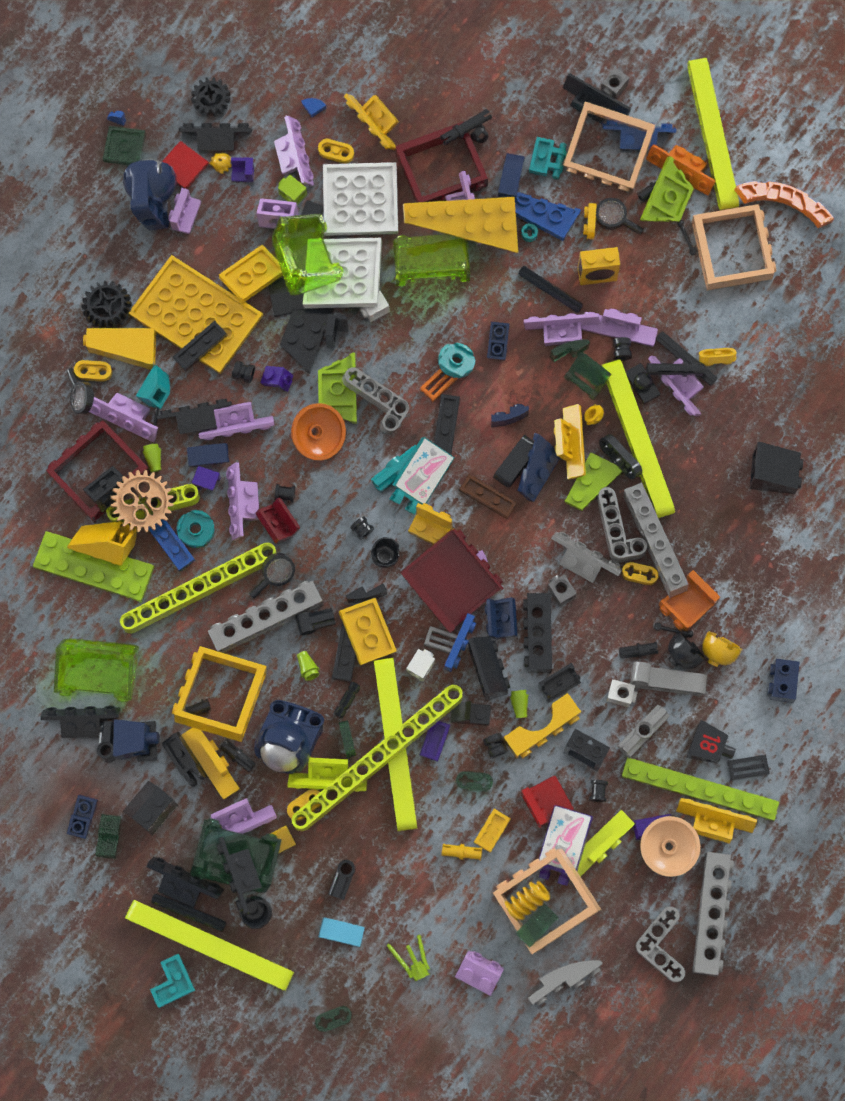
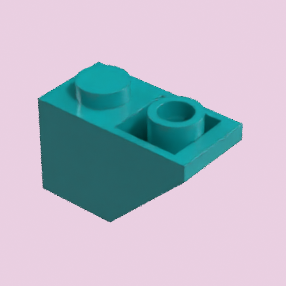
(155, 388)

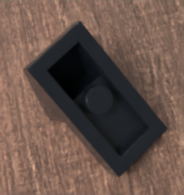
(471, 714)

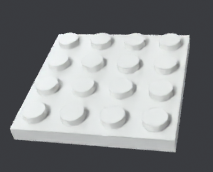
(360, 198)
(360, 279)

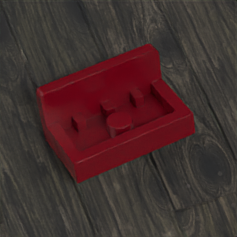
(278, 521)

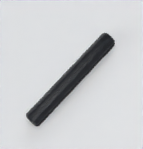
(550, 289)
(681, 353)
(188, 912)

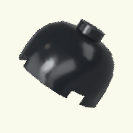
(684, 652)

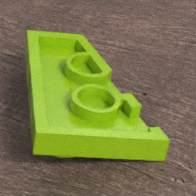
(598, 475)

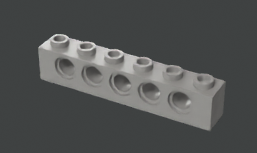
(656, 540)
(242, 635)
(701, 964)

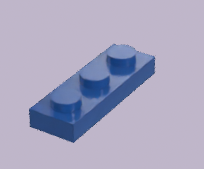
(172, 545)
(460, 643)

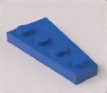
(549, 217)

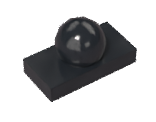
(642, 383)

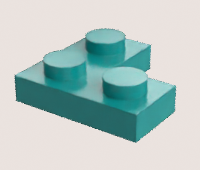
(178, 982)

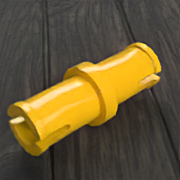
(462, 851)

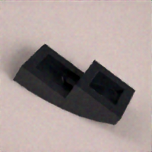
(361, 595)

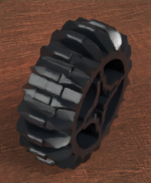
(113, 302)

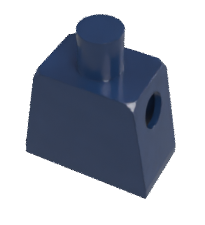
(132, 739)

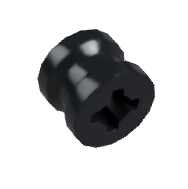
(362, 528)

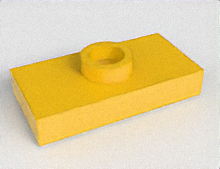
(492, 830)

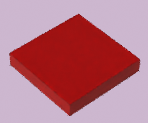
(186, 164)

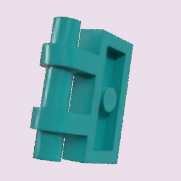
(541, 158)

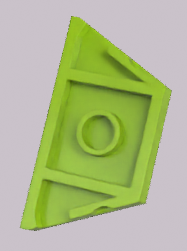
(668, 195)
(334, 392)

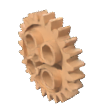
(155, 490)

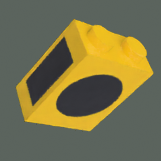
(598, 266)

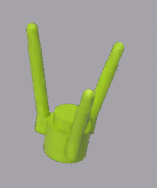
(418, 969)

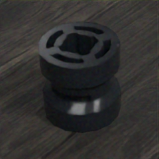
(622, 348)
(243, 371)
(495, 745)

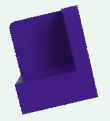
(242, 169)
(205, 478)

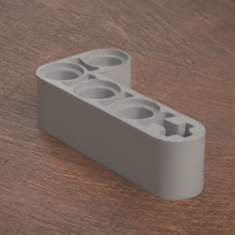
(373, 397)
(617, 525)
(667, 680)

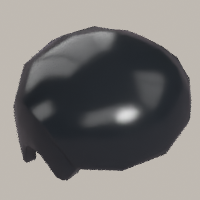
(385, 552)

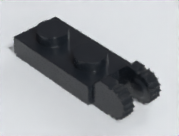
(183, 758)

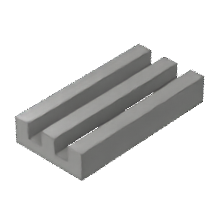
(440, 640)

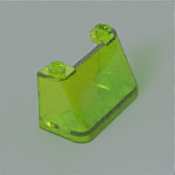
(303, 253)
(430, 257)
(95, 667)

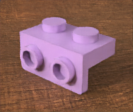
(185, 212)
(479, 972)

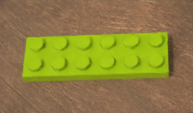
(124, 580)

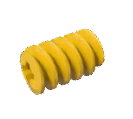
(528, 901)

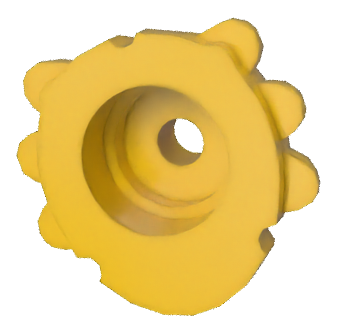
(221, 166)
(594, 414)

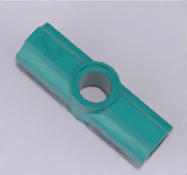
(392, 469)

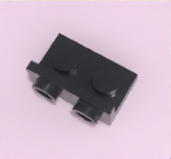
(101, 488)

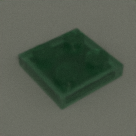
(123, 145)

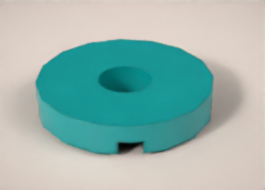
(454, 369)
(199, 539)

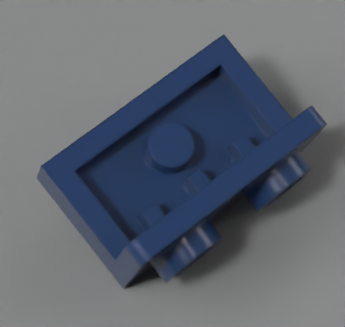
(501, 618)

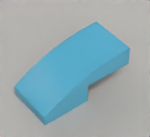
(341, 932)

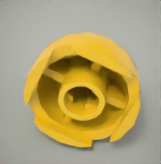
(720, 650)

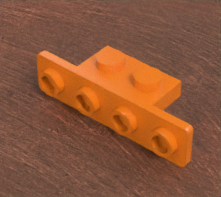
(689, 164)

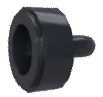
(477, 132)

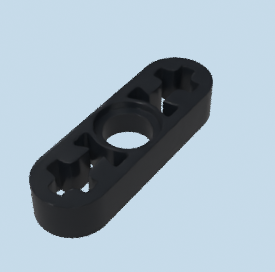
(627, 464)

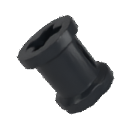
(285, 493)
(598, 790)

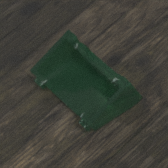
(208, 862)

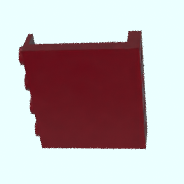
(452, 579)

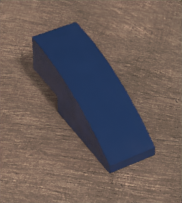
(511, 176)

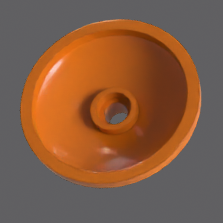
(329, 431)

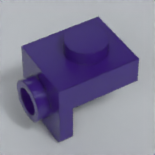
(277, 377)

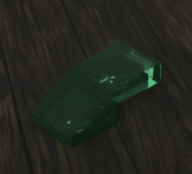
(573, 347)
(108, 836)
(537, 925)

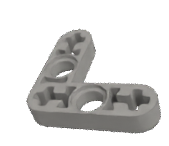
(655, 949)

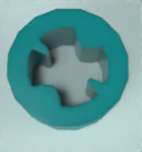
(534, 230)

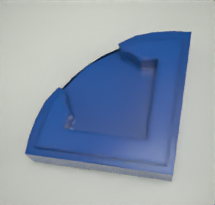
(313, 106)
(117, 117)

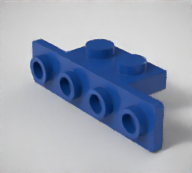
(633, 138)

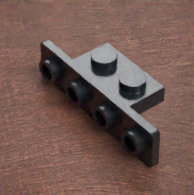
(587, 93)
(215, 137)
(195, 419)
(80, 722)
(242, 873)
(181, 884)

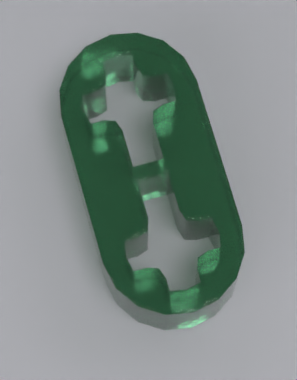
(347, 739)
(476, 776)
(335, 1023)

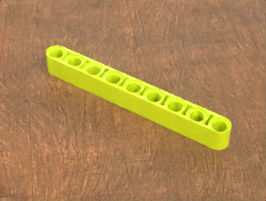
(713, 133)
(638, 439)
(188, 588)
(399, 765)
(209, 945)

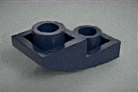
(498, 340)
(515, 414)
(208, 454)
(82, 816)

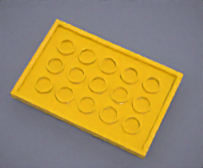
(185, 302)

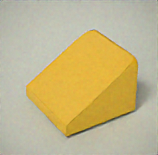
(287, 840)

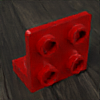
(542, 798)

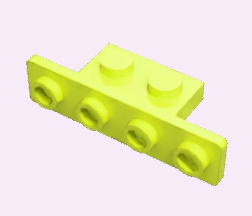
(321, 774)
(603, 840)

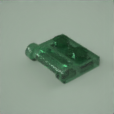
(591, 372)

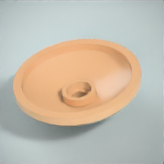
(684, 846)

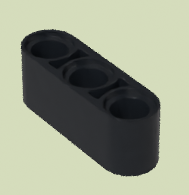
(514, 462)

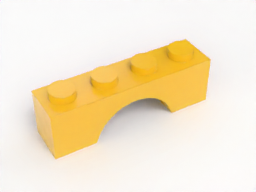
(522, 741)

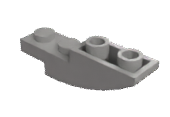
(570, 974)

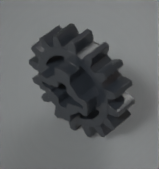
(201, 95)

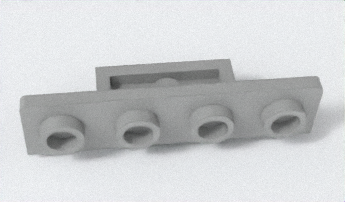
(582, 560)

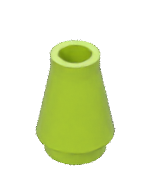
(153, 457)
(308, 668)
(519, 702)

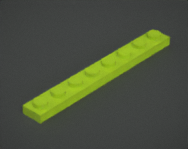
(700, 789)

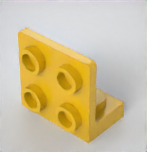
(430, 524)

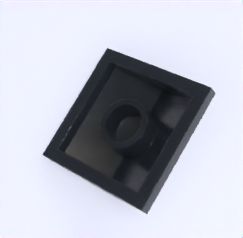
(282, 301)

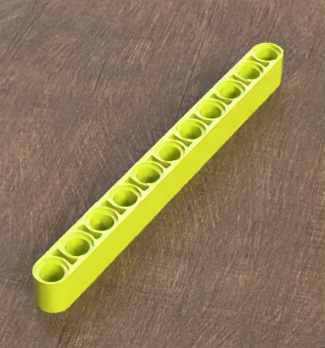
(373, 767)

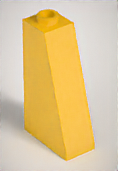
(126, 345)

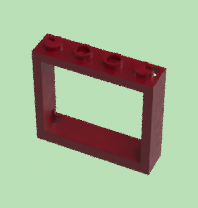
(426, 142)
(70, 453)

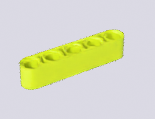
(178, 492)

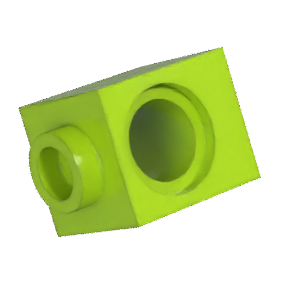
(292, 190)

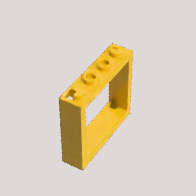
(211, 726)

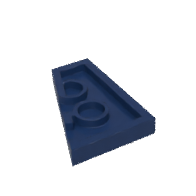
(539, 467)

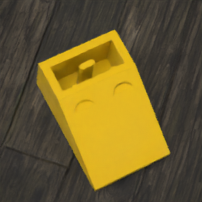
(105, 541)

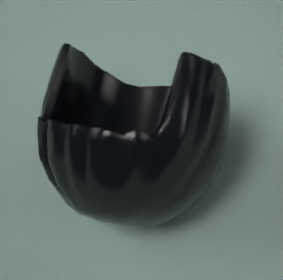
(259, 912)

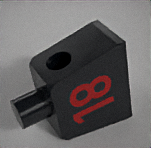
(709, 744)

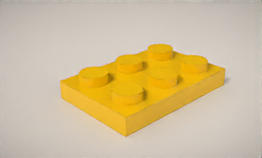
(251, 273)
(367, 631)

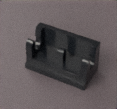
(559, 682)

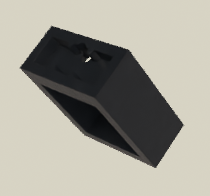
(587, 754)

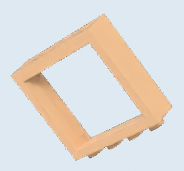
(619, 118)
(713, 282)
(536, 865)

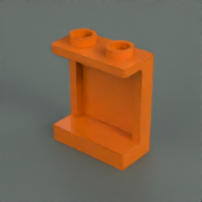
(690, 605)

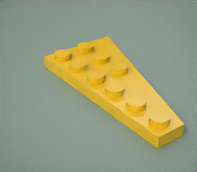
(477, 220)

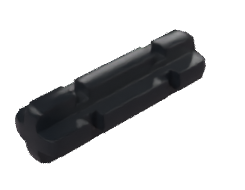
(347, 700)

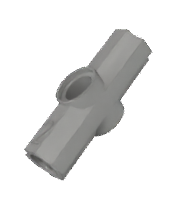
(651, 722)

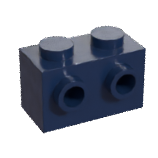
(784, 680)

